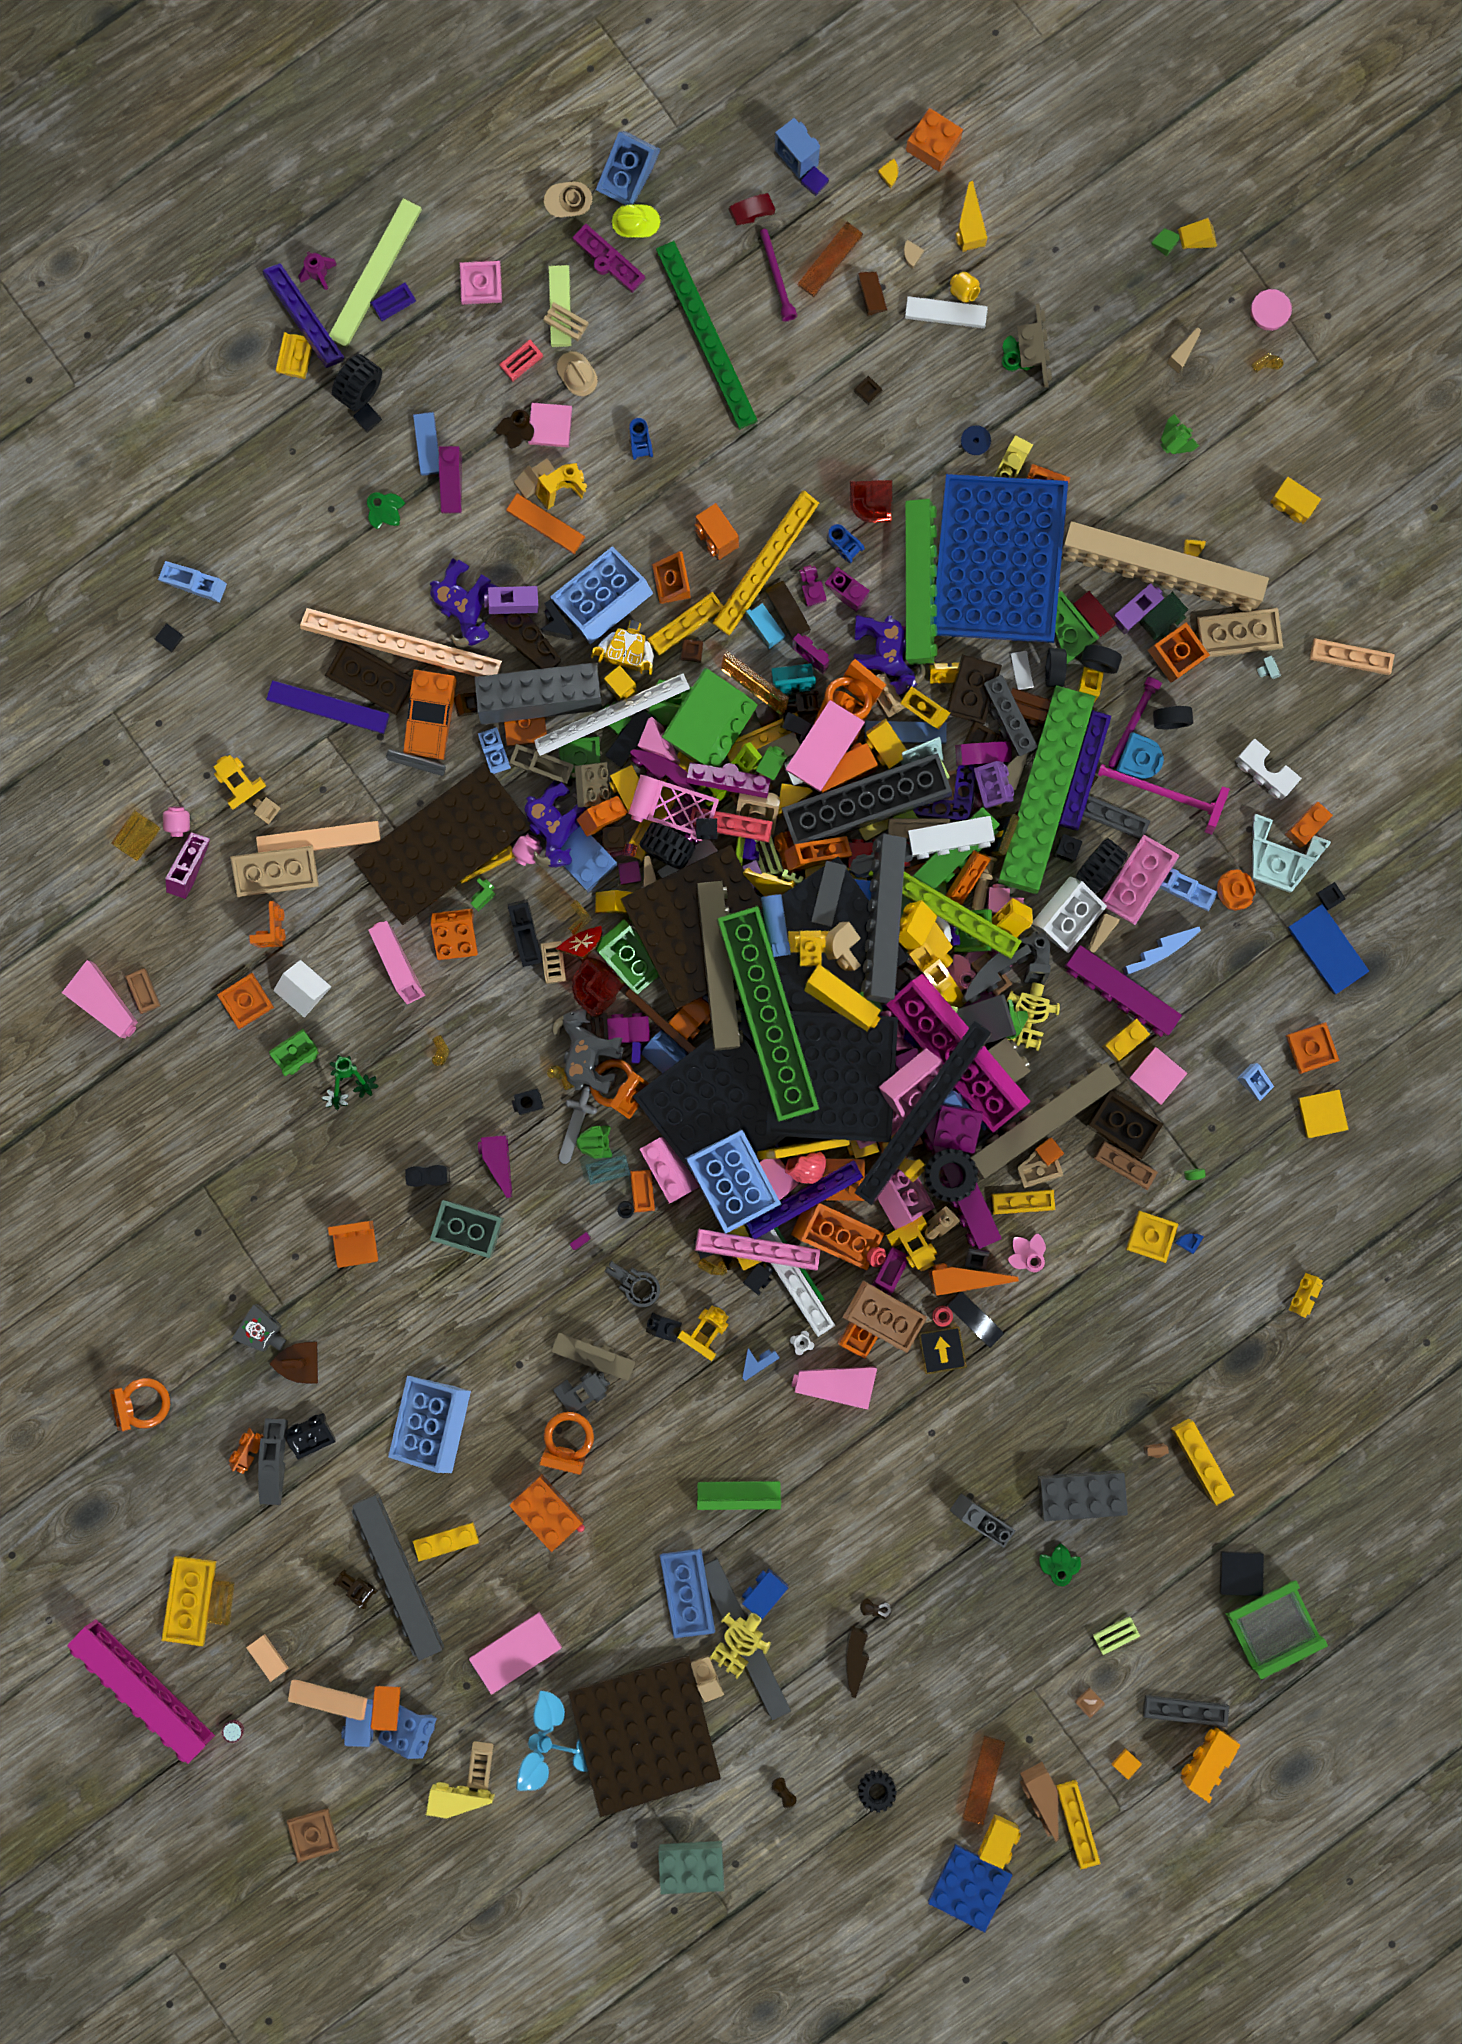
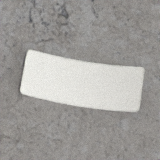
(1022, 670)

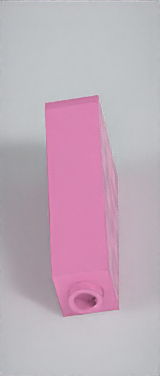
(396, 962)
(99, 999)
(842, 1385)

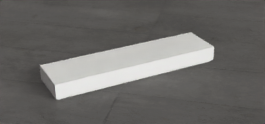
(946, 312)

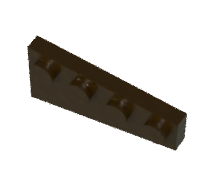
(525, 637)

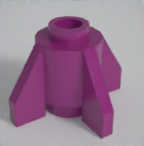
(316, 268)

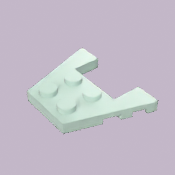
(1278, 864)

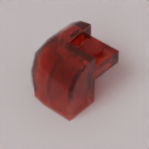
(872, 500)
(595, 986)

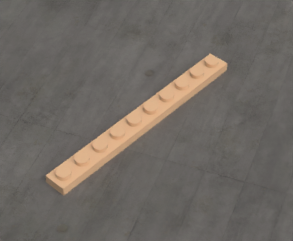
(399, 644)

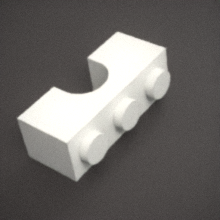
(1252, 761)

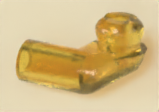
(711, 1268)

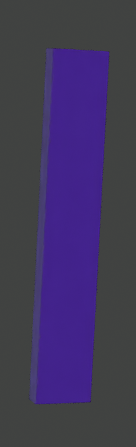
(303, 315)
(328, 707)
(1084, 770)
(805, 1199)

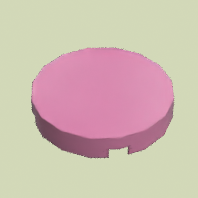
(1270, 309)

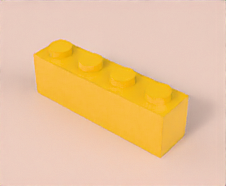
(1202, 1461)

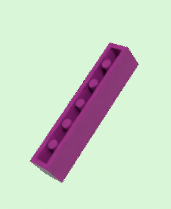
(1122, 991)

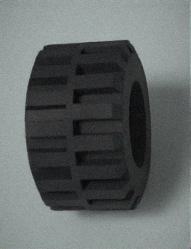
(356, 382)
(667, 845)
(1101, 865)
(969, 1175)

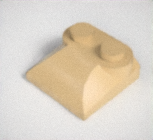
(759, 807)

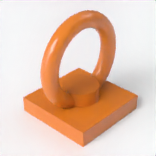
(861, 684)
(624, 1100)
(124, 1410)
(562, 1457)

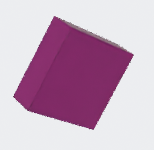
(629, 872)
(580, 1241)

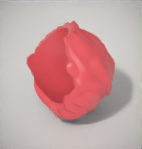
(806, 1168)

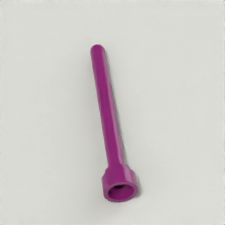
(788, 311)
(1151, 686)

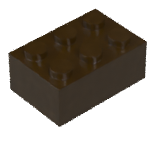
(1124, 1124)

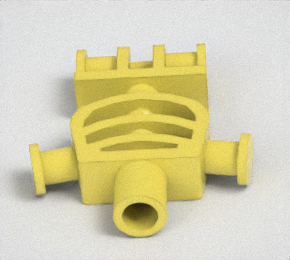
(1035, 996)
(743, 1640)

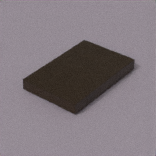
(968, 695)

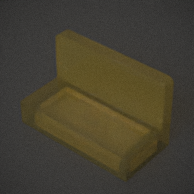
(135, 835)
(583, 915)

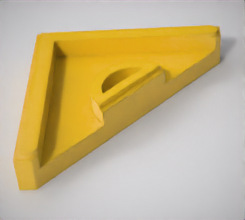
(767, 883)

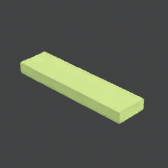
(560, 294)

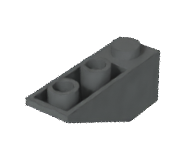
(982, 1520)

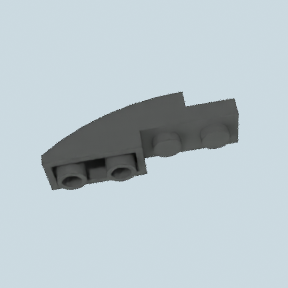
(988, 976)
(271, 1463)

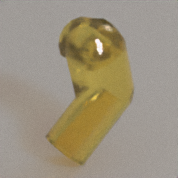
(1269, 361)
(442, 1051)
(559, 1073)

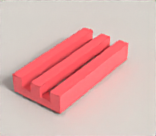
(508, 371)

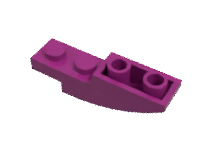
(660, 768)

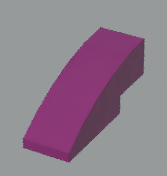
(983, 753)
(890, 1271)

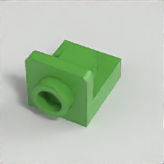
(480, 899)

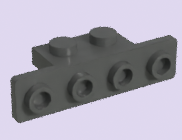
(1009, 716)

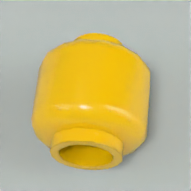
(964, 287)

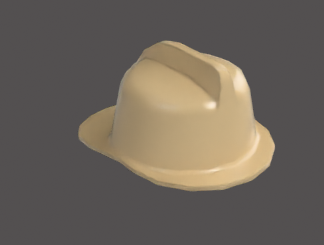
(568, 199)
(577, 373)

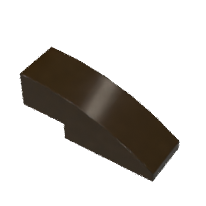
(787, 610)
(855, 1658)

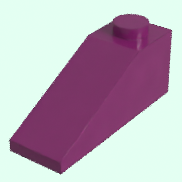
(450, 479)
(186, 866)
(496, 1156)

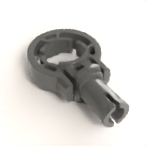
(623, 1275)

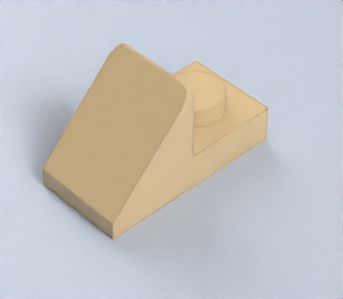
(528, 478)
(706, 1679)

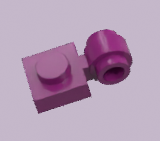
(813, 591)

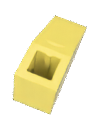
(451, 1801)

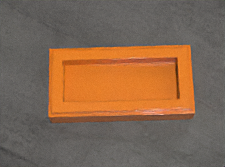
(642, 1190)

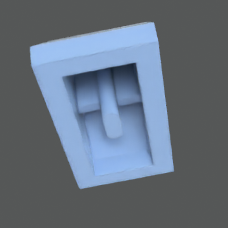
(1255, 1081)

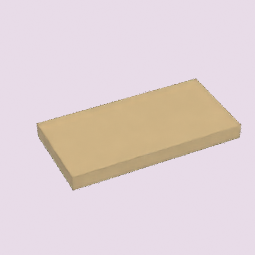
(1240, 632)
(274, 871)

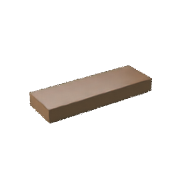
(1125, 1165)

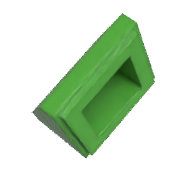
(1166, 241)

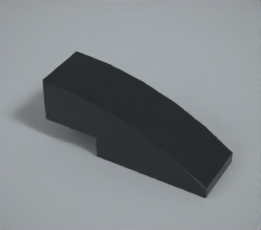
(797, 725)
(525, 933)
(975, 1319)

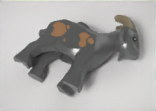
(584, 1052)

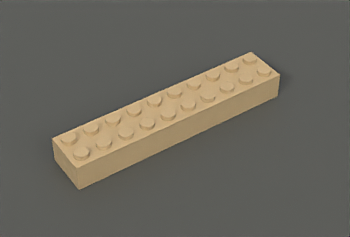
(1163, 567)

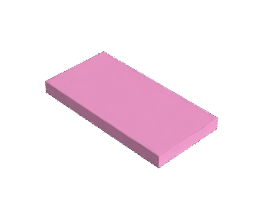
(825, 746)
(1139, 879)
(515, 1653)

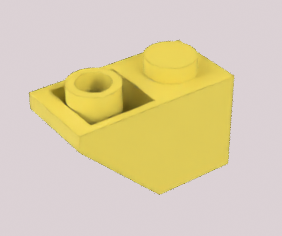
(1014, 458)

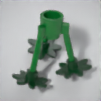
(346, 1069)

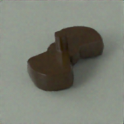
(882, 1610)
(788, 1798)

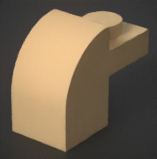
(838, 944)

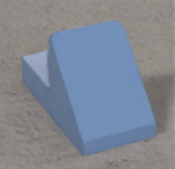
(753, 1366)

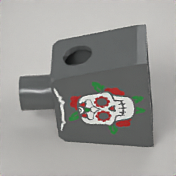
(259, 1330)

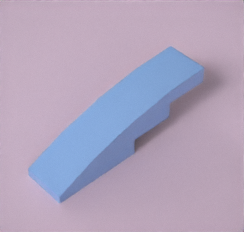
(1188, 890)
(1166, 947)

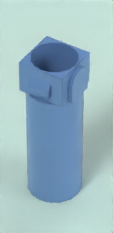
(775, 925)

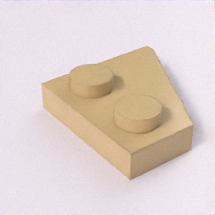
(1035, 1171)

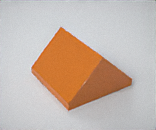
(671, 579)
(857, 1340)

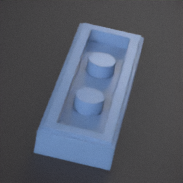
(427, 443)

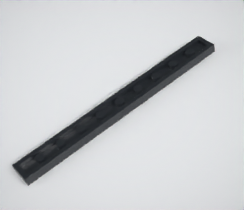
(923, 1112)

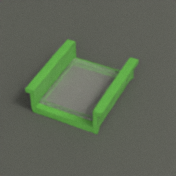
(1275, 1630)

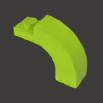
(746, 762)

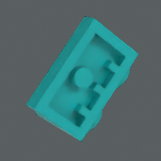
(793, 678)

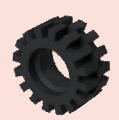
(877, 1804)

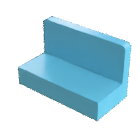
(765, 625)

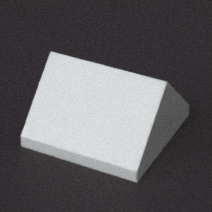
(301, 988)

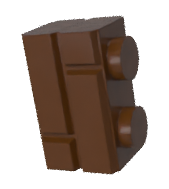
(1031, 707)

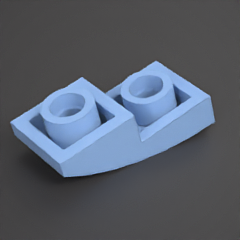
(494, 750)

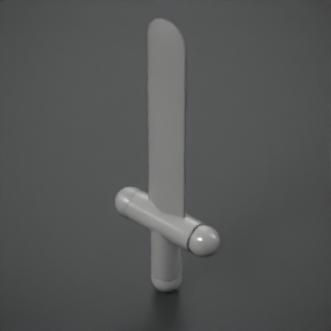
(580, 1109)

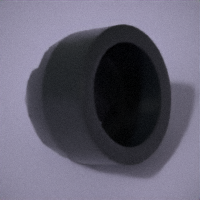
(627, 1213)

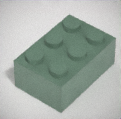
(467, 1228)
(691, 1867)

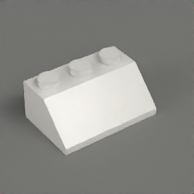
(1069, 914)

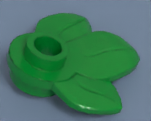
(1012, 351)
(387, 511)
(1060, 1562)

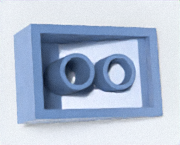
(627, 168)
(589, 860)

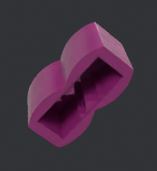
(630, 1029)

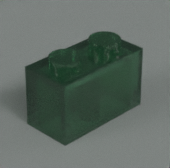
(1163, 616)

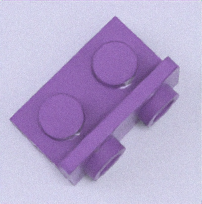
(994, 784)

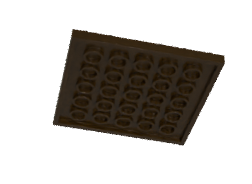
(669, 920)
(644, 1735)

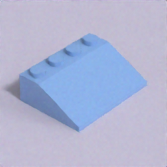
(602, 594)
(733, 1181)
(429, 1424)

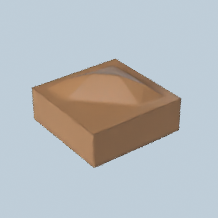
(1156, 1450)
(1089, 1702)

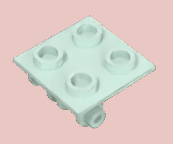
(924, 750)

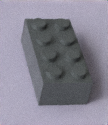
(1082, 1495)

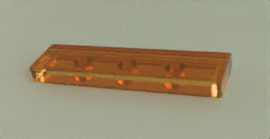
(830, 259)
(754, 683)
(983, 1780)

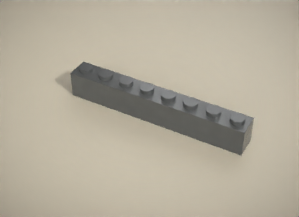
(884, 918)
(398, 1577)

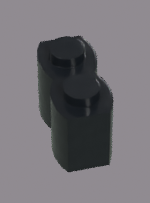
(421, 1176)

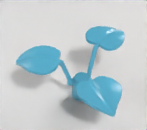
(533, 1771)

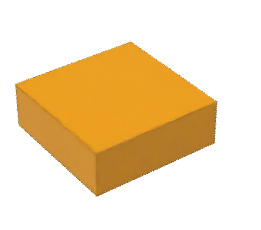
(1126, 1764)

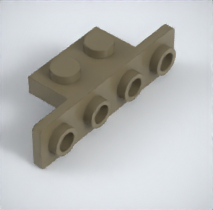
(1032, 345)
(592, 1356)

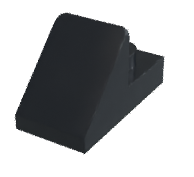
(558, 627)

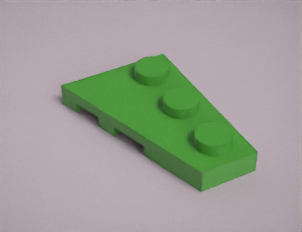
(1072, 629)

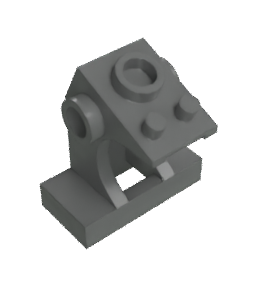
(1040, 969)
(593, 1384)

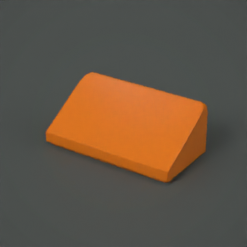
(385, 1708)

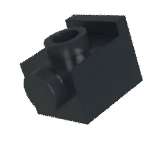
(706, 828)
(758, 1278)

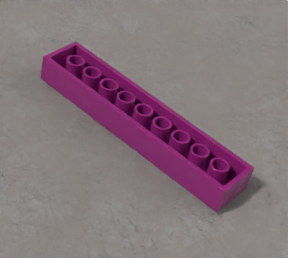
(972, 1209)

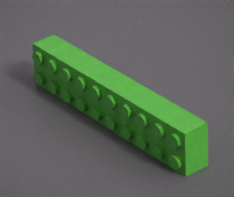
(1046, 789)
(767, 1014)

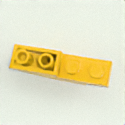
(937, 974)

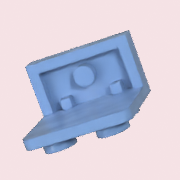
(411, 1734)

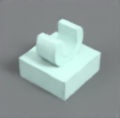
(1270, 668)

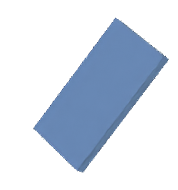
(687, 1593)

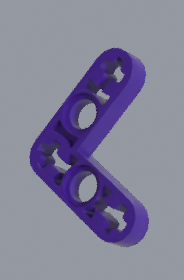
(958, 801)

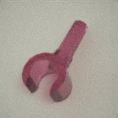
(630, 850)

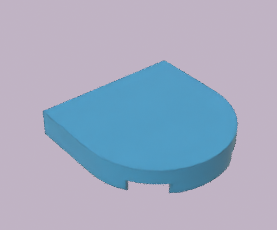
(1140, 757)

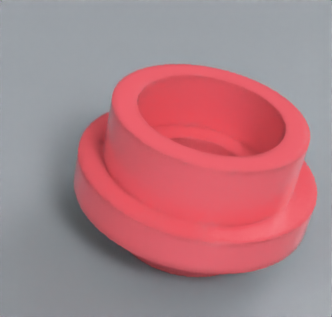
(876, 1256)
(949, 1316)

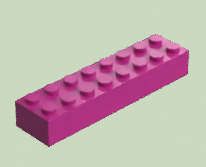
(940, 1030)
(140, 1691)

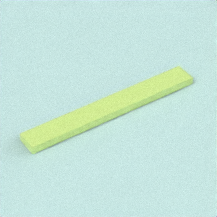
(375, 273)

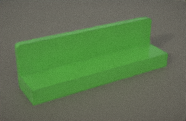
(739, 1495)

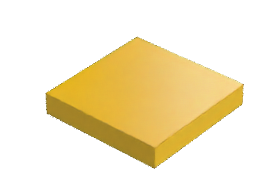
(1323, 1114)
(1152, 1236)

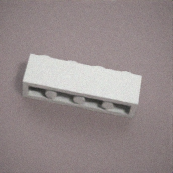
(951, 836)

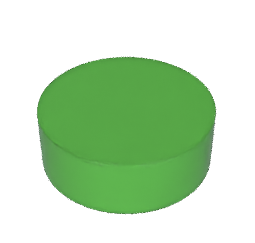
(1195, 1174)

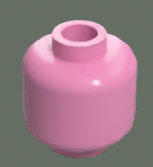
(176, 821)
(525, 849)

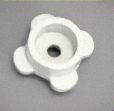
(808, 1345)

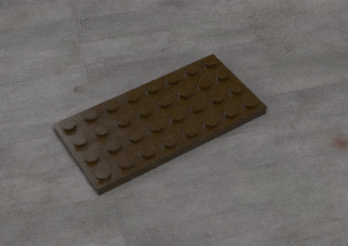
(443, 844)

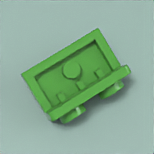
(294, 1052)

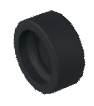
(1101, 659)
(1056, 667)
(1173, 717)

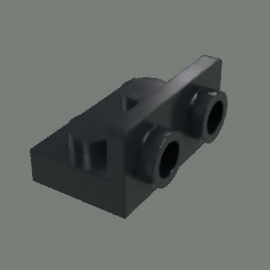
(310, 1436)

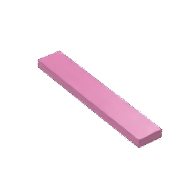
(757, 1249)

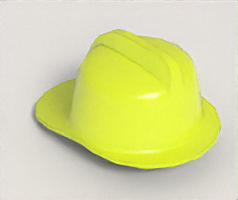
(636, 221)

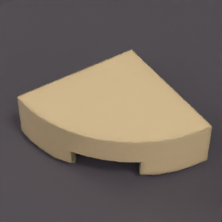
(912, 253)

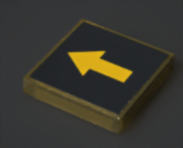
(1004, 836)
(942, 1350)

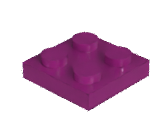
(817, 657)
(958, 1128)

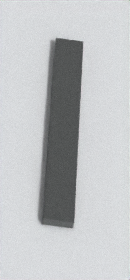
(758, 1666)

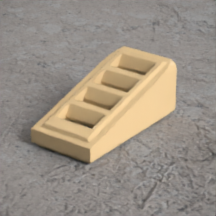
(1180, 356)
(649, 875)
(1103, 929)
(553, 979)
(480, 1751)

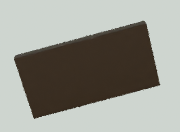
(369, 678)

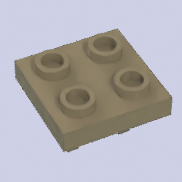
(591, 784)

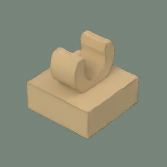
(266, 810)

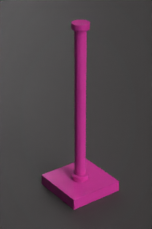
(1213, 809)

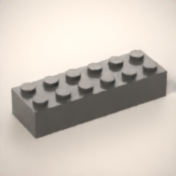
(538, 693)

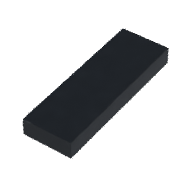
(629, 738)

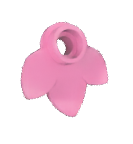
(959, 969)
(1026, 1251)

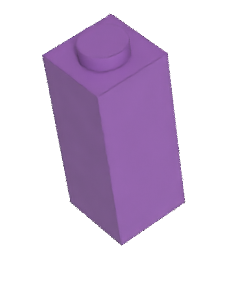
(512, 600)
(1137, 608)

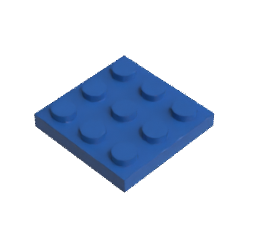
(969, 1888)

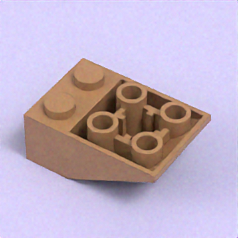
(1041, 1788)

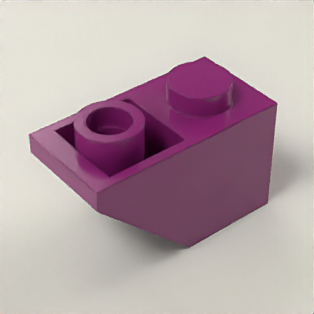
(847, 589)

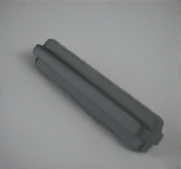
(416, 762)

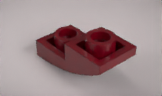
(750, 208)
(1094, 613)

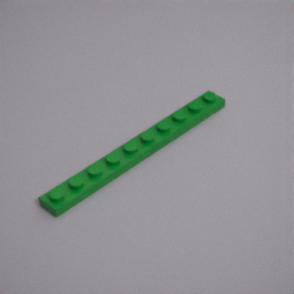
(706, 335)

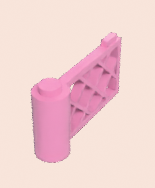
(647, 796)

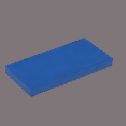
(1328, 949)

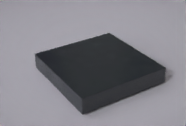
(1241, 1573)

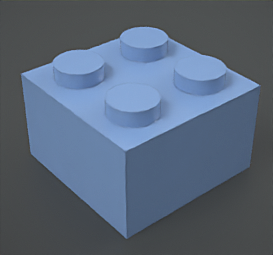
(797, 148)

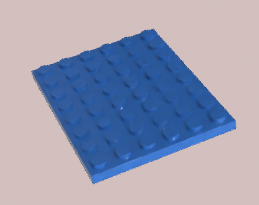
(1000, 558)

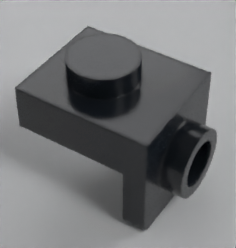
(663, 1327)

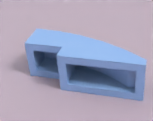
(192, 581)

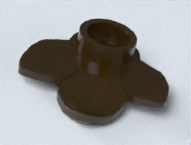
(516, 431)

